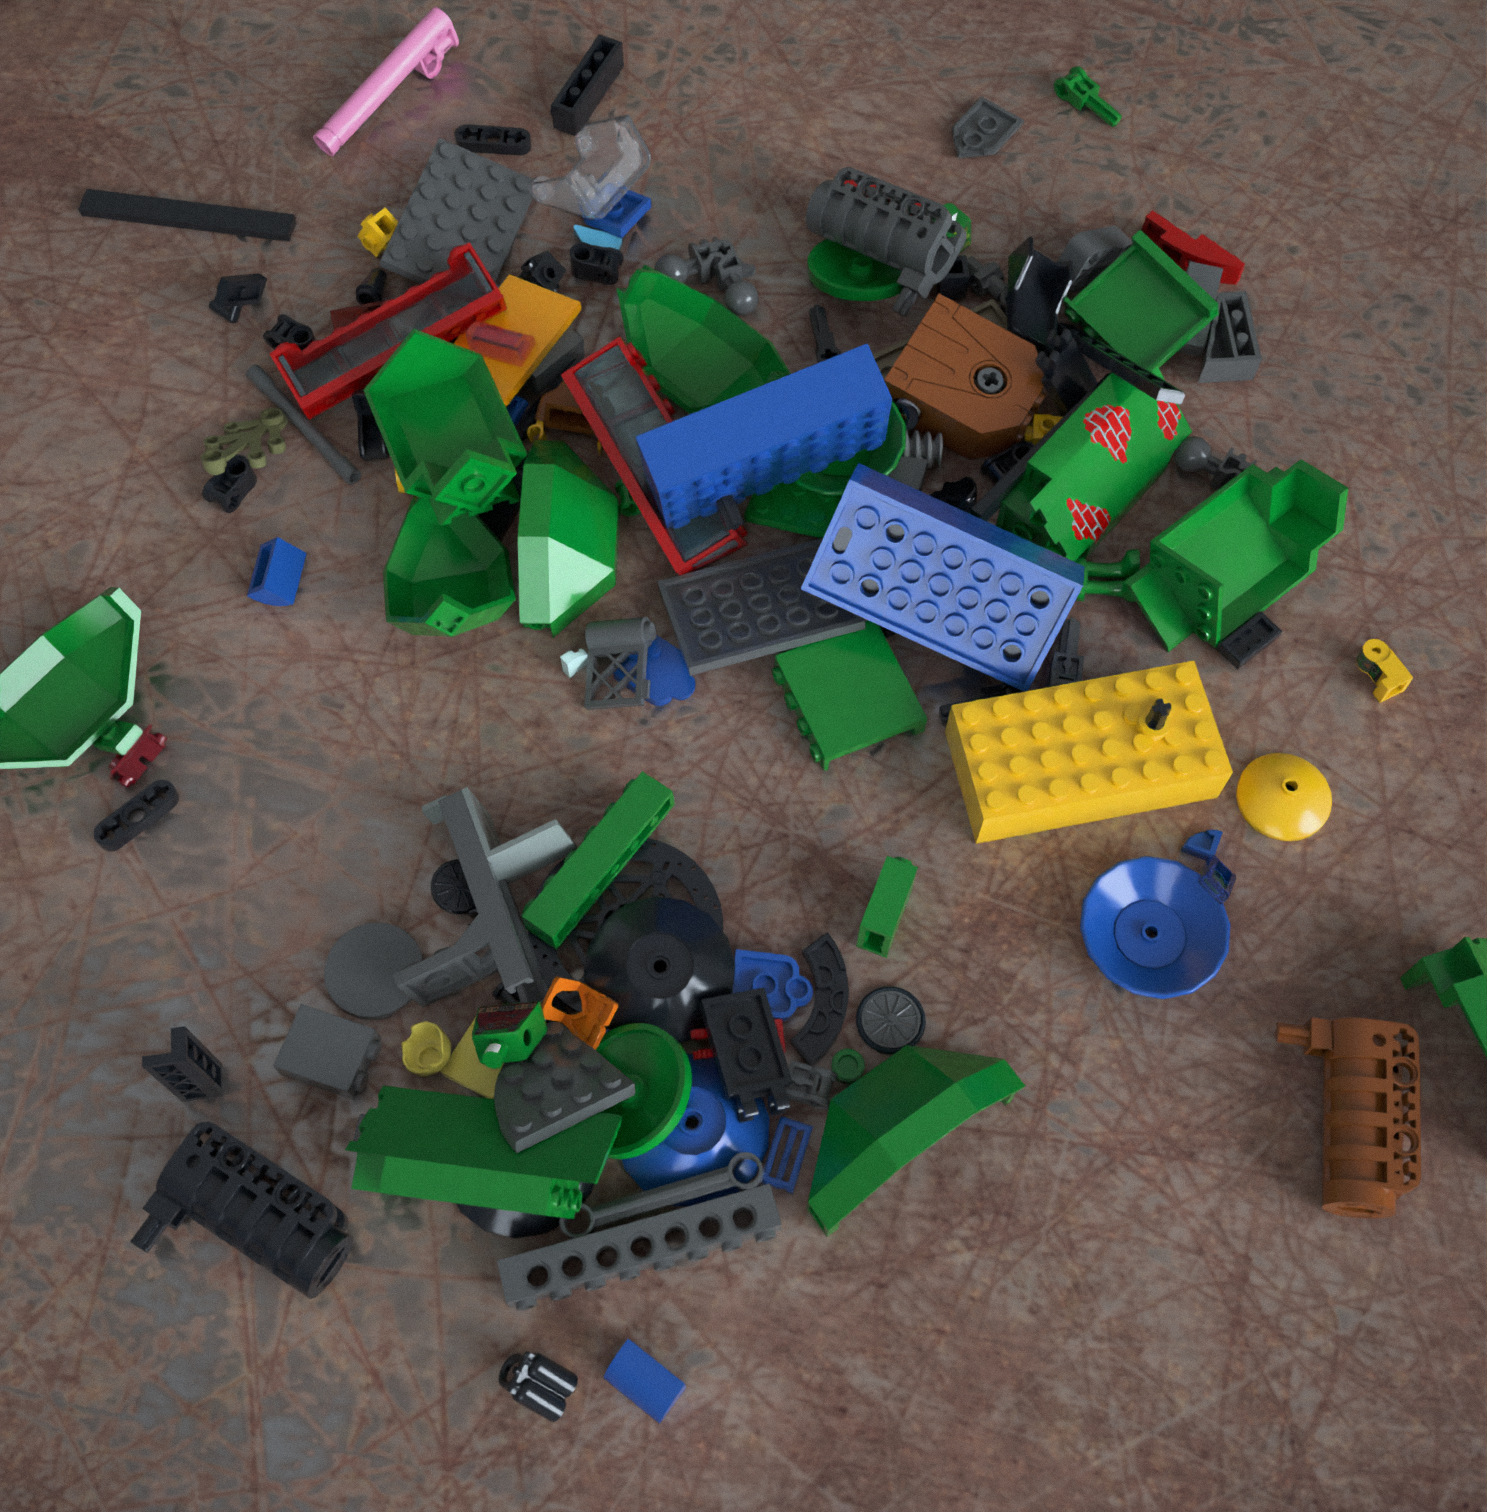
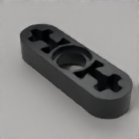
(512, 135)
(123, 836)

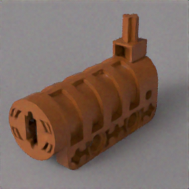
(1363, 1112)

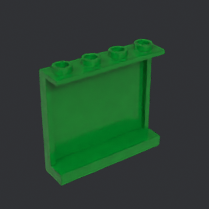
(1143, 305)
(847, 693)

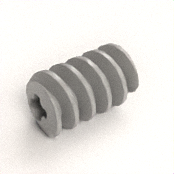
(924, 448)

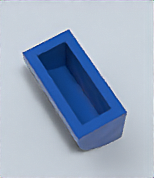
(276, 573)
(644, 1381)

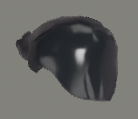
(959, 494)

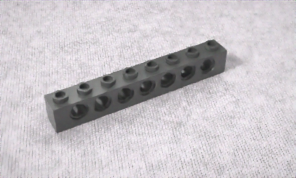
(517, 1269)

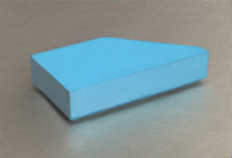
(597, 237)

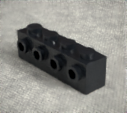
(587, 85)

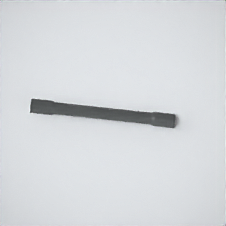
(339, 462)

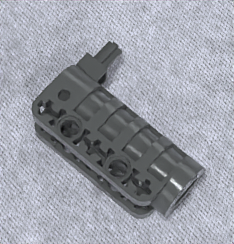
(887, 230)

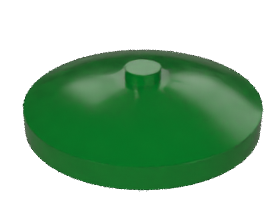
(851, 274)
(661, 1082)

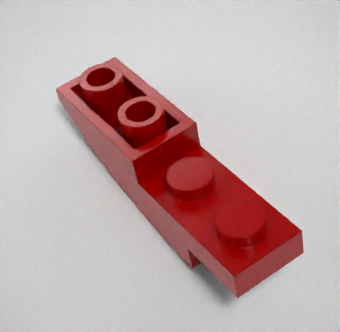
(1183, 248)

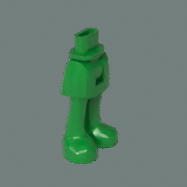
(1120, 570)

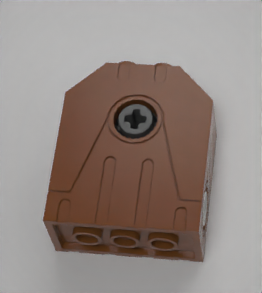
(968, 380)

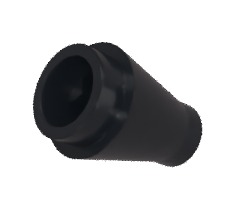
(371, 287)

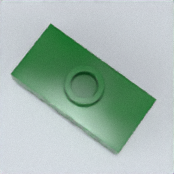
(118, 737)

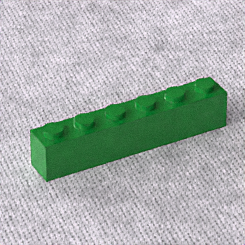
(597, 860)

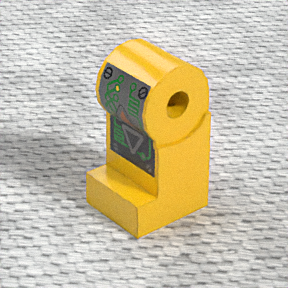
(1383, 668)

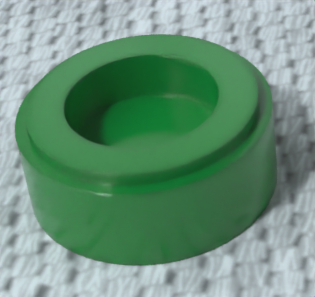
(848, 1065)

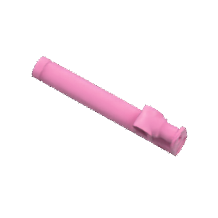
(419, 50)

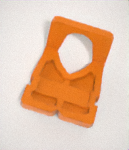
(595, 1014)

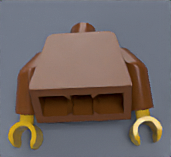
(559, 411)

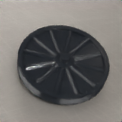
(451, 888)

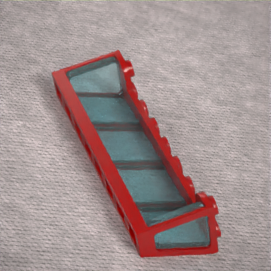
(355, 353)
(622, 404)

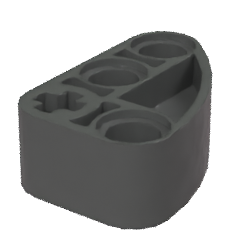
(1093, 253)

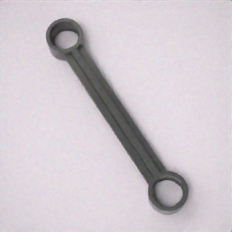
(667, 1195)

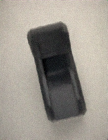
(370, 440)

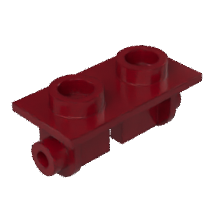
(129, 766)

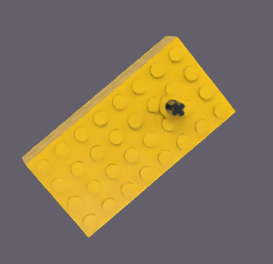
(1086, 751)

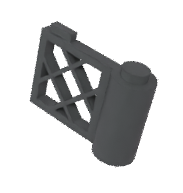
(618, 639)

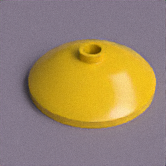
(1274, 808)

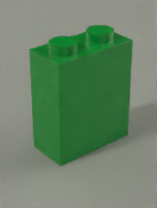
(886, 906)

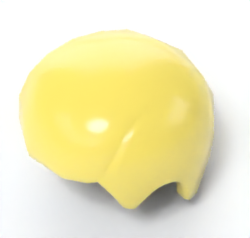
(426, 1049)

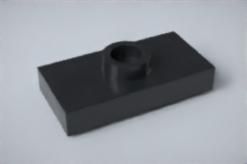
(1249, 640)

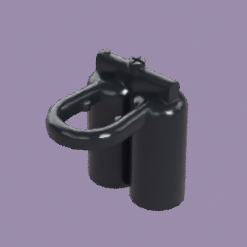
(538, 1384)

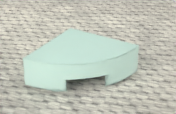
(573, 662)

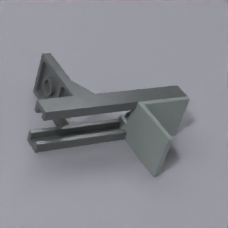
(488, 872)

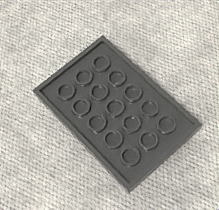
(458, 203)
(750, 609)

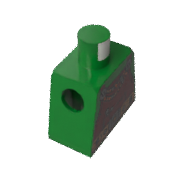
(507, 1032)

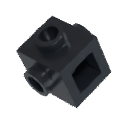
(543, 271)

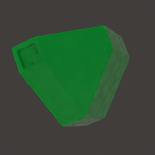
(694, 342)
(563, 537)
(445, 575)
(70, 684)
(896, 1117)

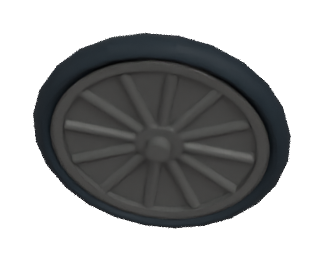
(890, 1019)

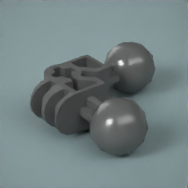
(720, 260)
(1196, 455)

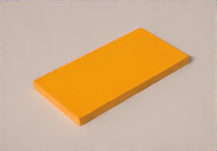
(531, 312)

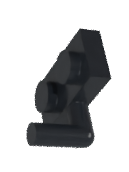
(236, 292)

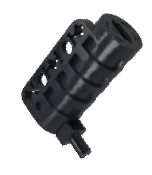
(245, 1214)

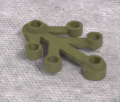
(270, 420)

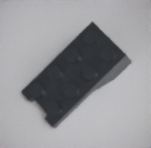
(1035, 294)

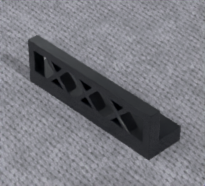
(188, 1070)

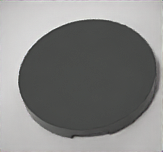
(363, 966)

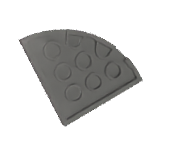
(555, 1088)

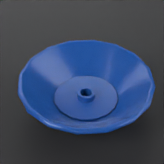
(1162, 898)
(707, 1146)

